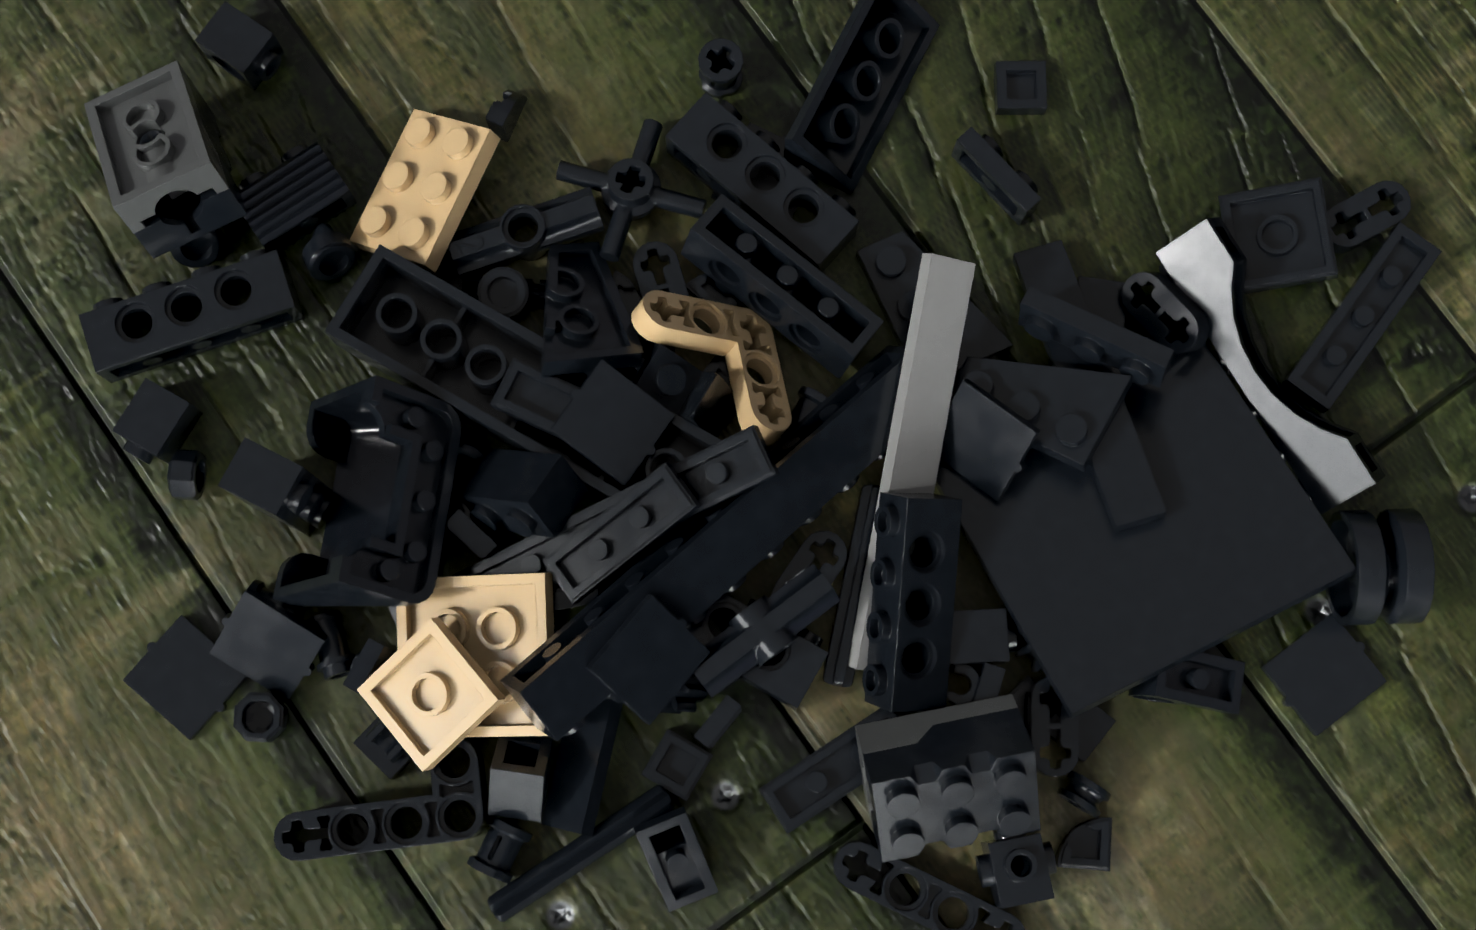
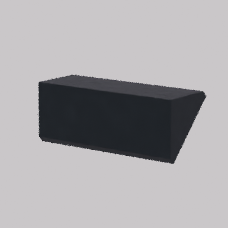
(859, 90)

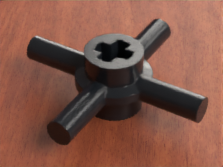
(618, 182)

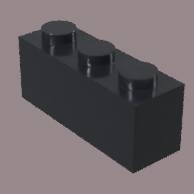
(278, 487)

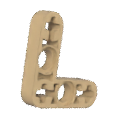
(737, 335)

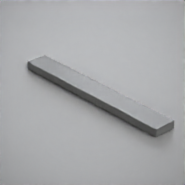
(920, 403)

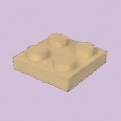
(431, 694)

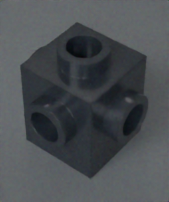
(1030, 882)

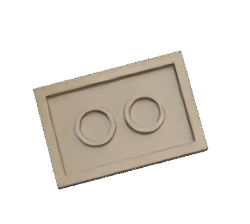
(425, 188)

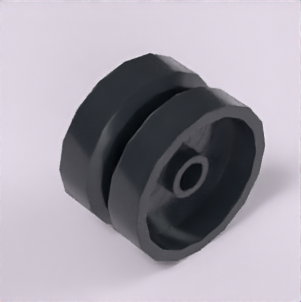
(1392, 567)

